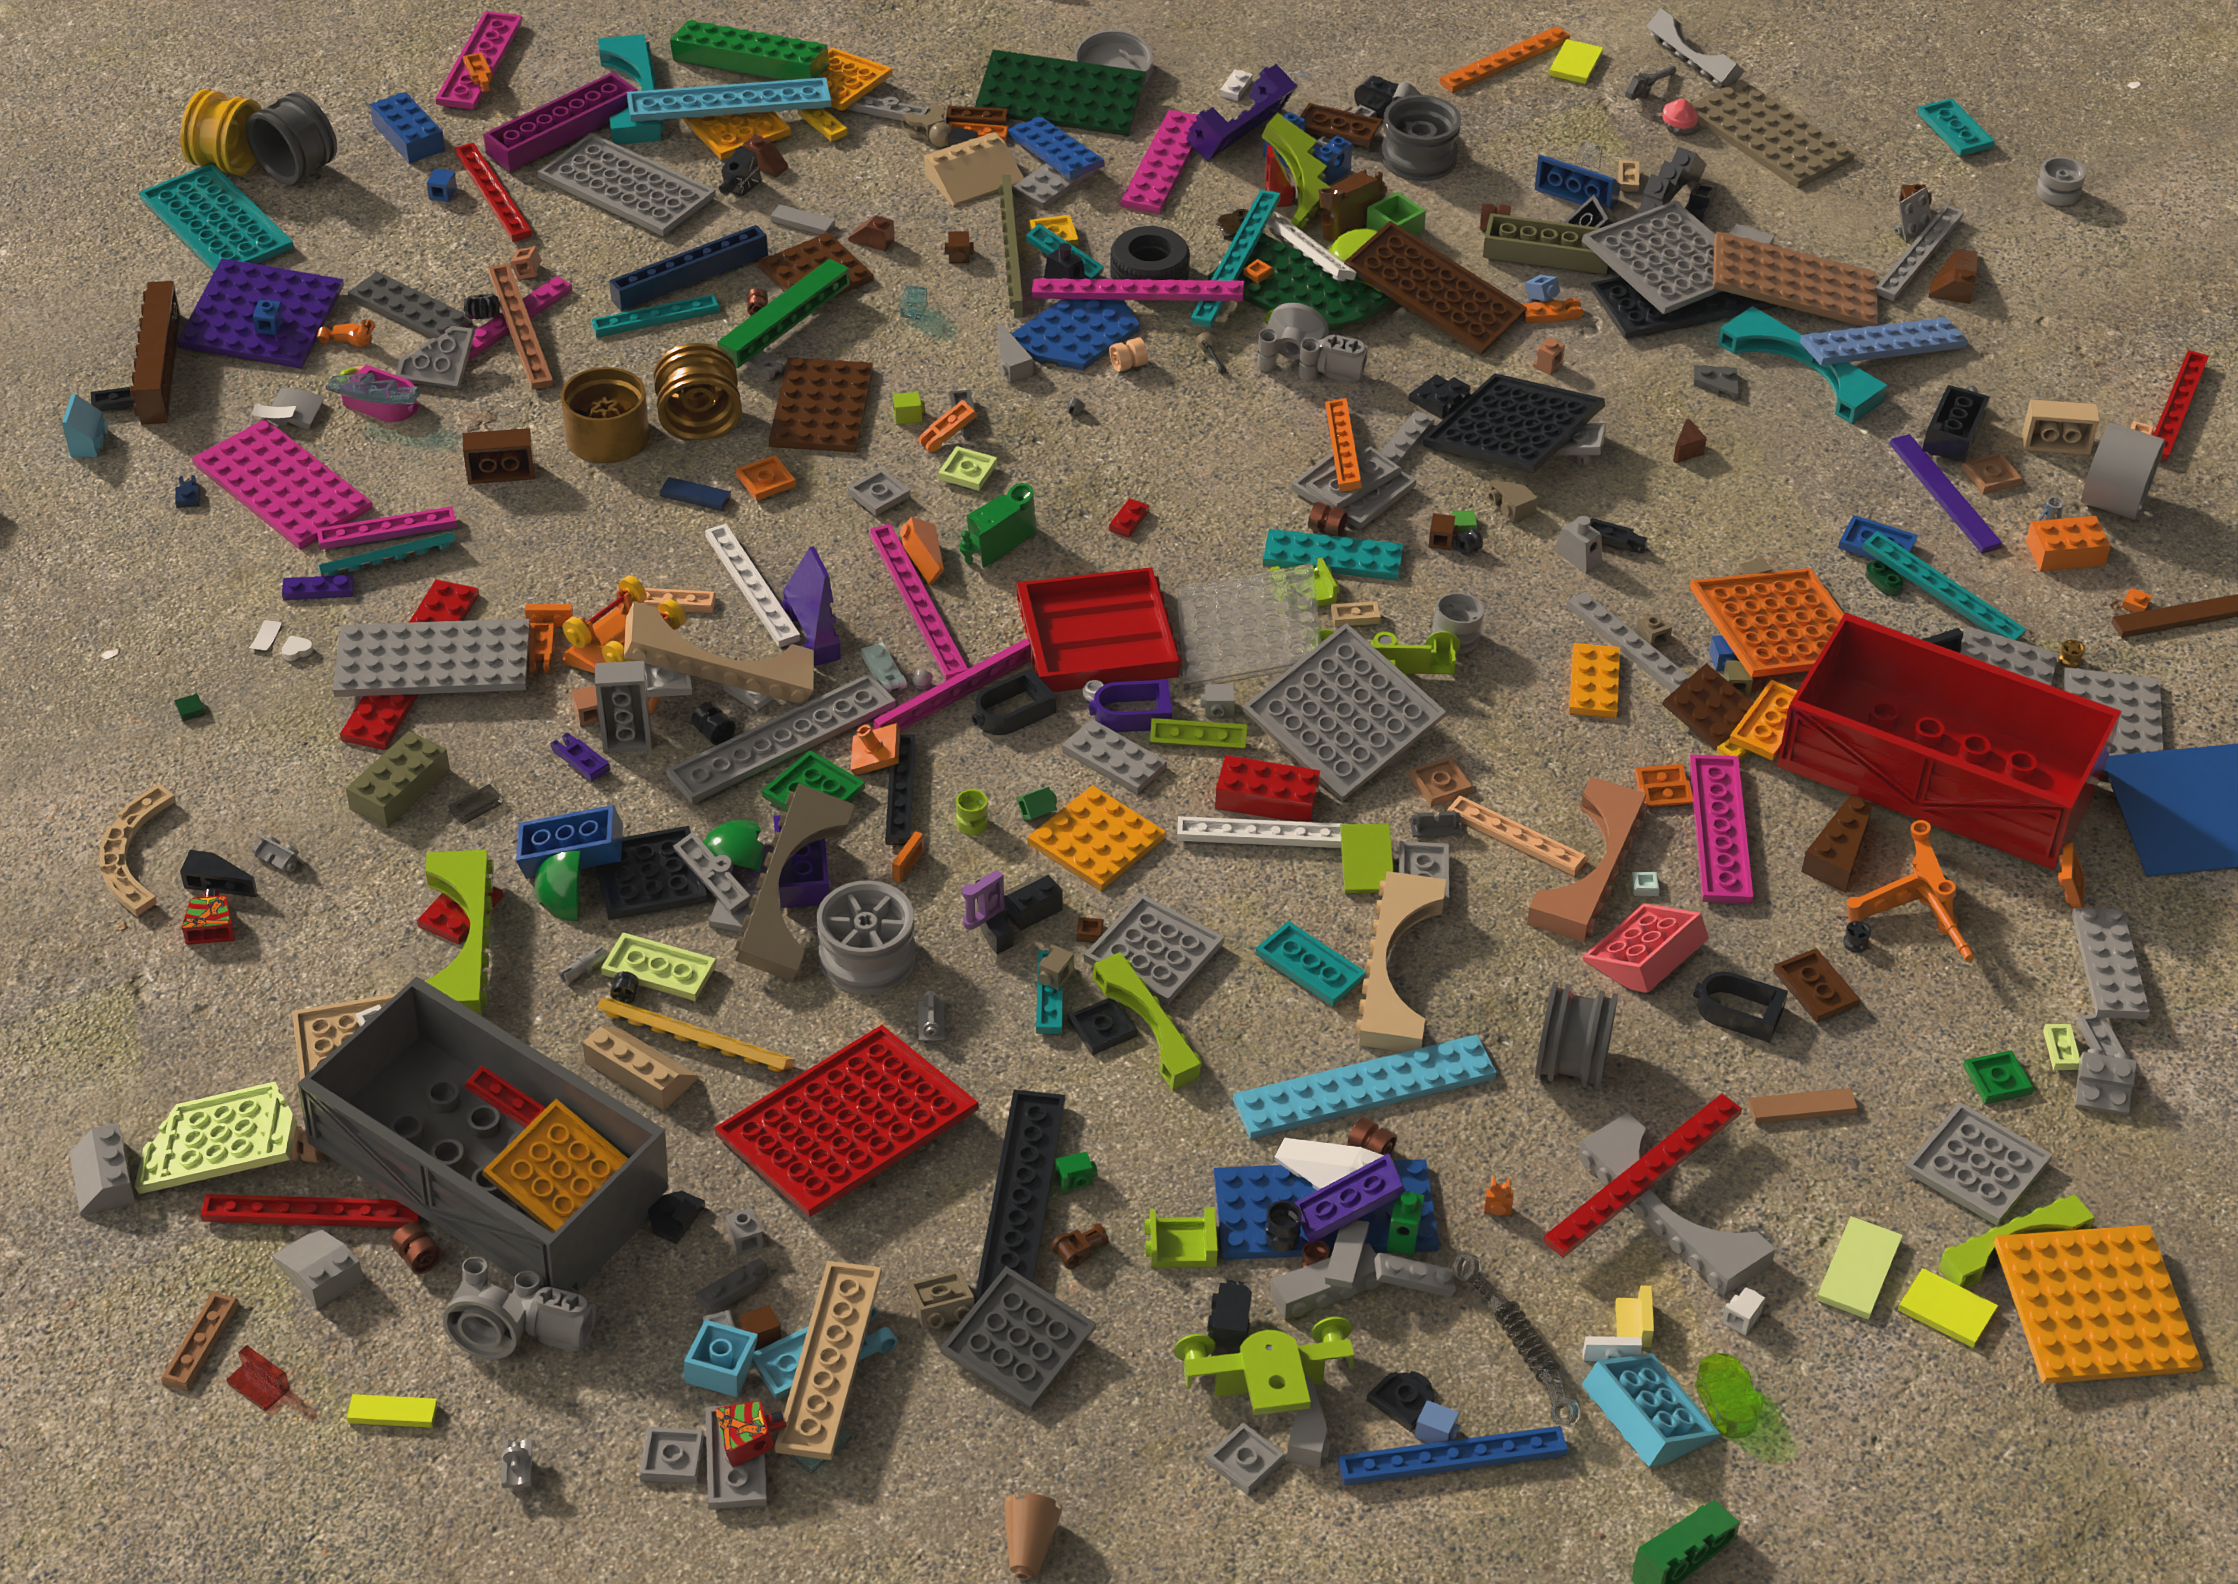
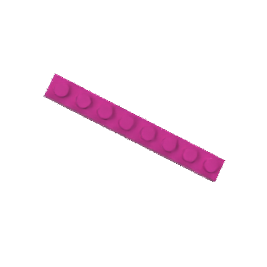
(534, 304)
(957, 687)

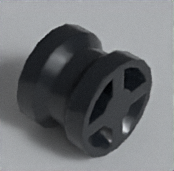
(1468, 542)
(1857, 936)
(624, 986)

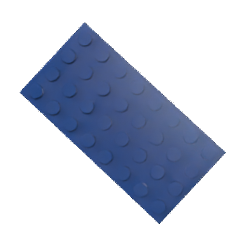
(1248, 1191)

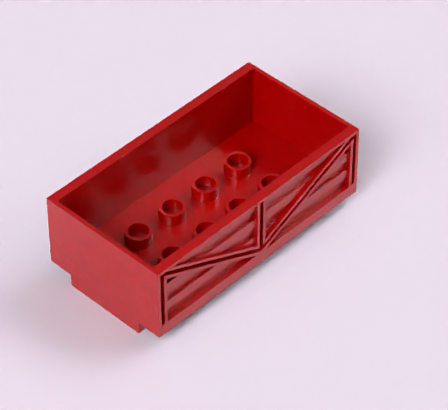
(1948, 739)

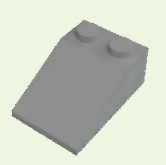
(320, 1267)

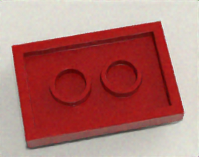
(448, 919)

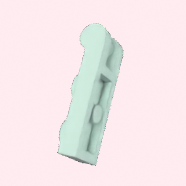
(883, 667)

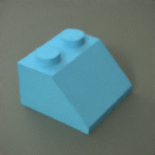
(83, 428)
(720, 1358)

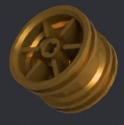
(697, 392)

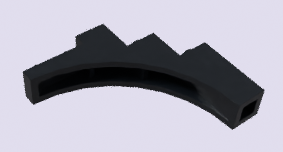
(1661, 189)

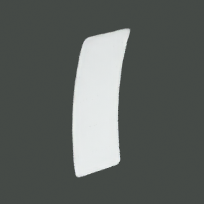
(273, 412)
(266, 635)

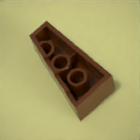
(1838, 845)

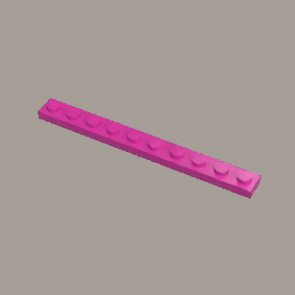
(1138, 289)
(917, 601)

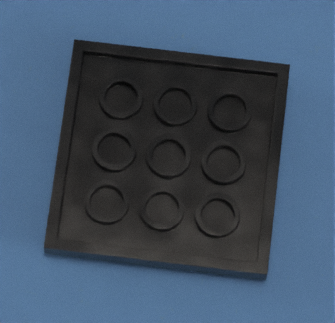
(649, 876)

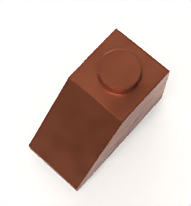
(768, 157)
(874, 233)

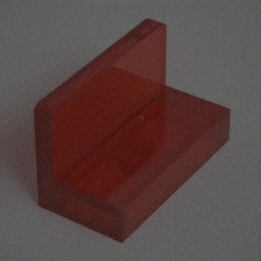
(258, 1379)

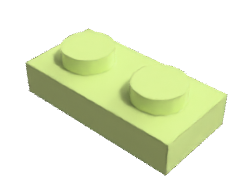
(2061, 1046)

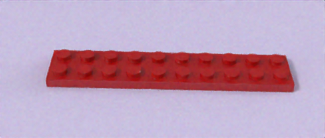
(380, 716)

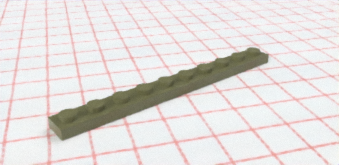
(1010, 246)

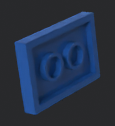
(1861, 529)

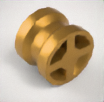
(2071, 654)

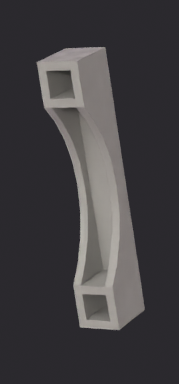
(1718, 66)

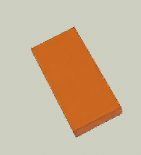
(908, 857)

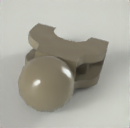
(928, 126)

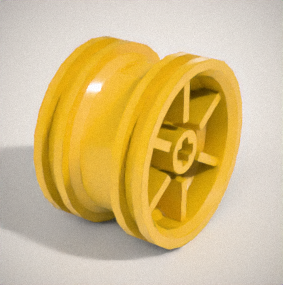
(216, 133)

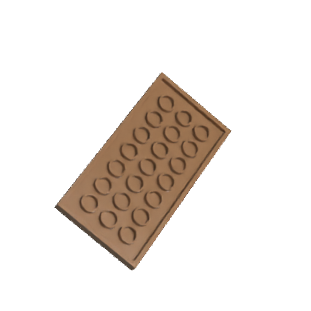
(1795, 280)

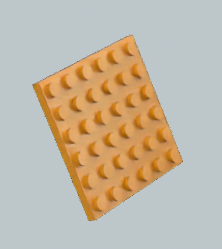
(2097, 1304)

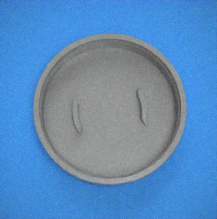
(1116, 49)

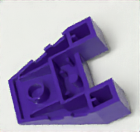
(809, 600)

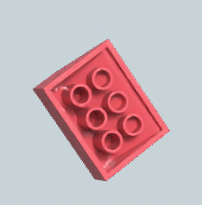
(1648, 946)

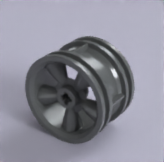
(291, 138)

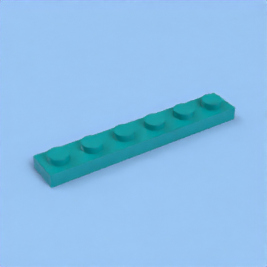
(396, 552)

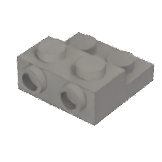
(2105, 1082)

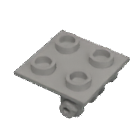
(1914, 215)

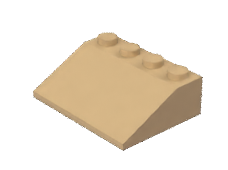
(971, 168)

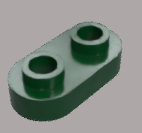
(1884, 578)

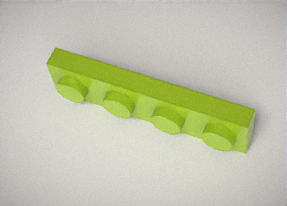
(1198, 733)

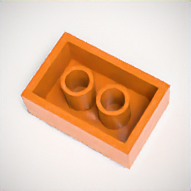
(2068, 543)

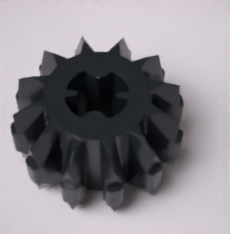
(482, 306)

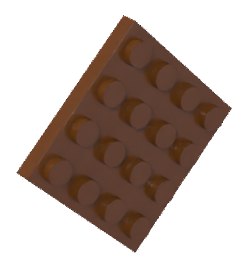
(798, 261)

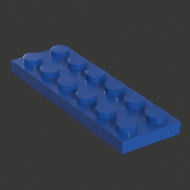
(1056, 147)

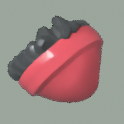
(1680, 116)

